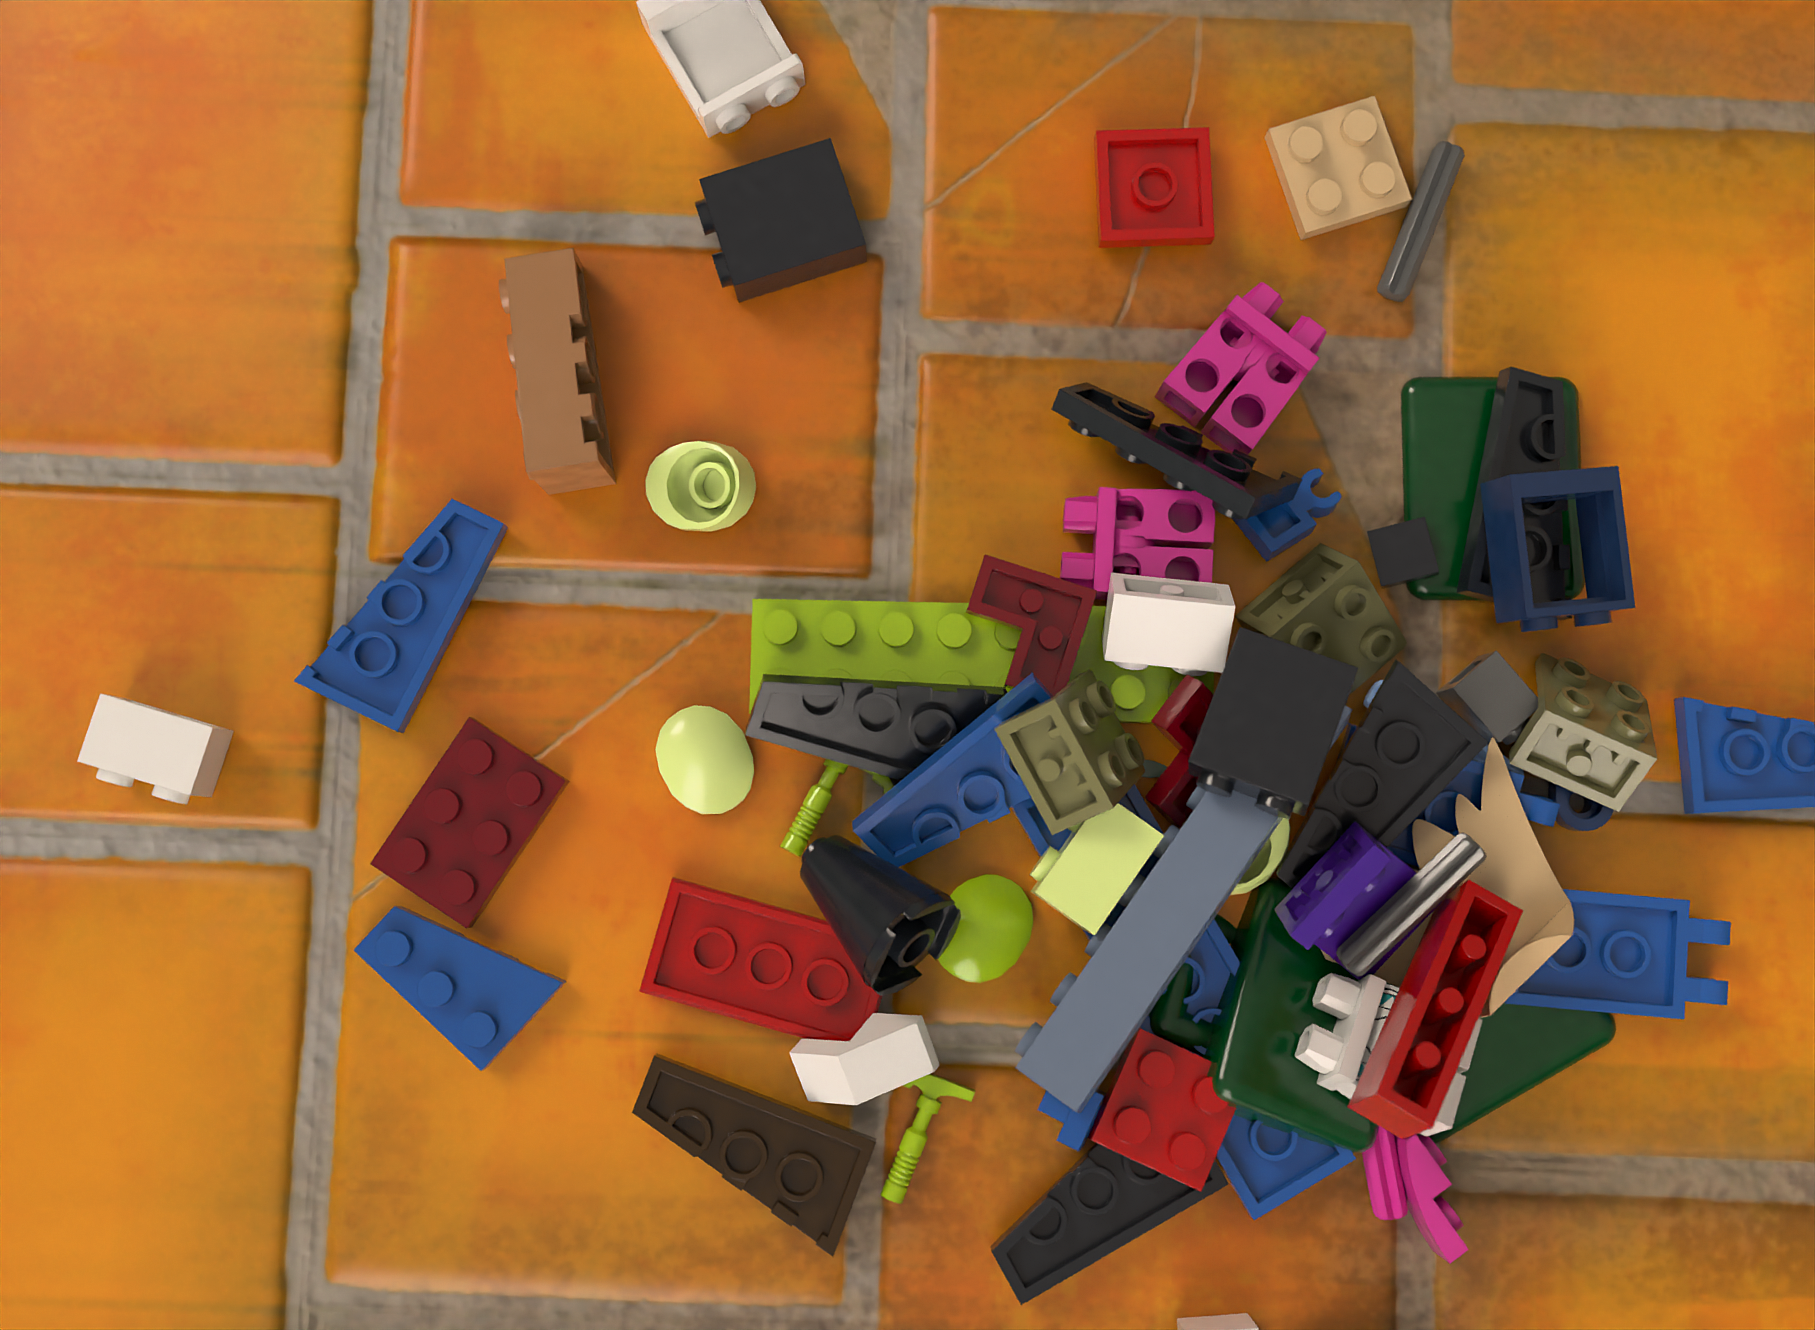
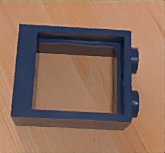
(1601, 539)

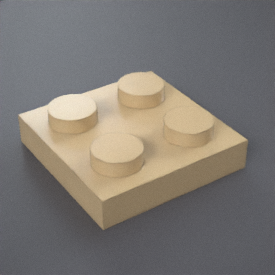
(1337, 167)

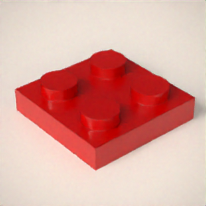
(1154, 187)
(1163, 1110)

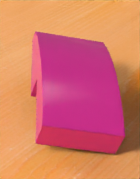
(1423, 1181)

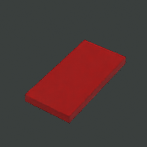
(756, 965)

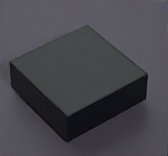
(1403, 552)

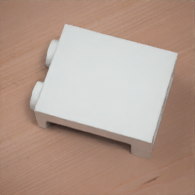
(723, 58)

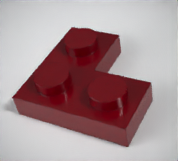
(1046, 612)
(1180, 723)

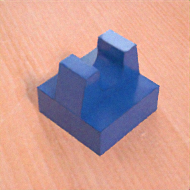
(1076, 1125)

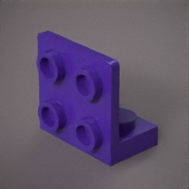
(1344, 893)

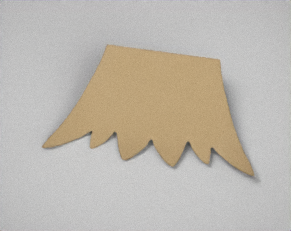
(1512, 871)

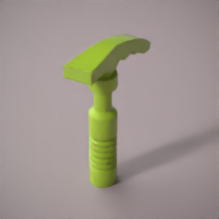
(817, 802)
(915, 1136)

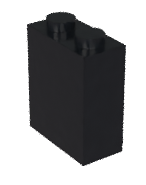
(781, 221)
(1271, 723)

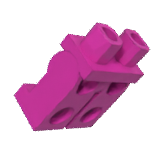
(1256, 355)
(1128, 529)

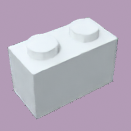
(1167, 624)
(155, 747)

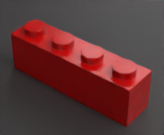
(1435, 1011)

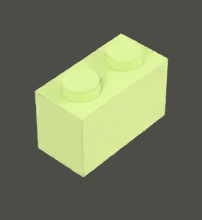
(1094, 866)

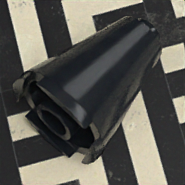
(878, 911)

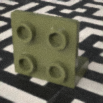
(1328, 610)
(1586, 733)
(1073, 753)

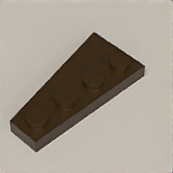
(770, 1149)

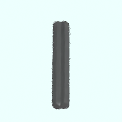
(1421, 221)
(1411, 904)

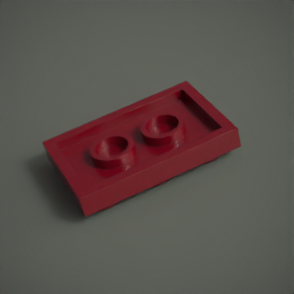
(469, 822)

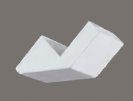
(876, 1060)

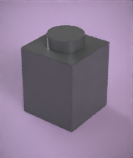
(1491, 698)

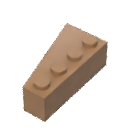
(556, 372)

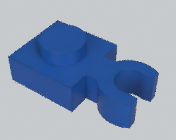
(1289, 522)

